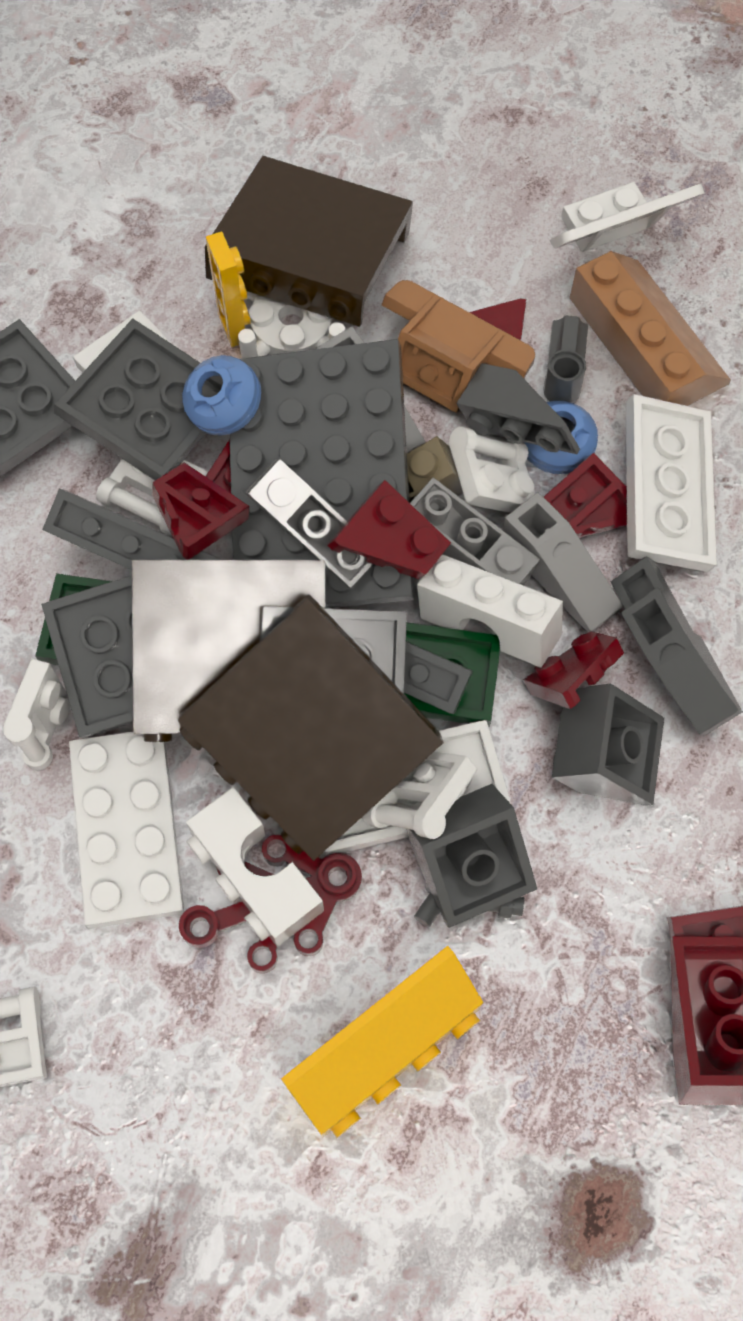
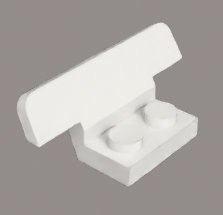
(616, 215)

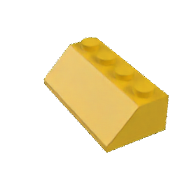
(385, 1042)

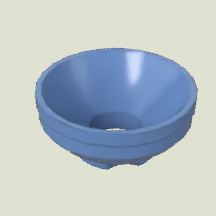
(232, 405)
(584, 433)

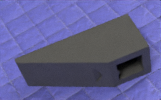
(507, 406)

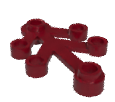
(319, 880)

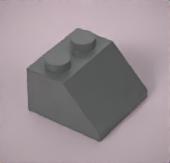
(609, 746)
(477, 858)

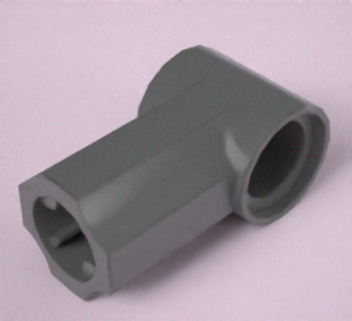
(566, 359)

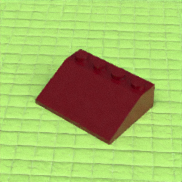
(707, 1019)

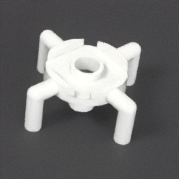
(274, 337)

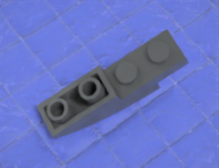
(673, 648)

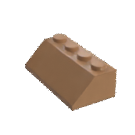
(644, 331)

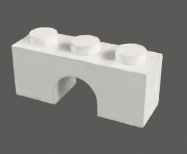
(521, 617)
(277, 902)

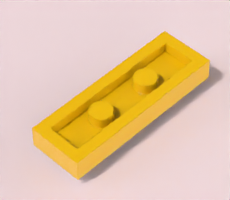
(228, 286)

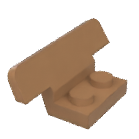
(448, 344)

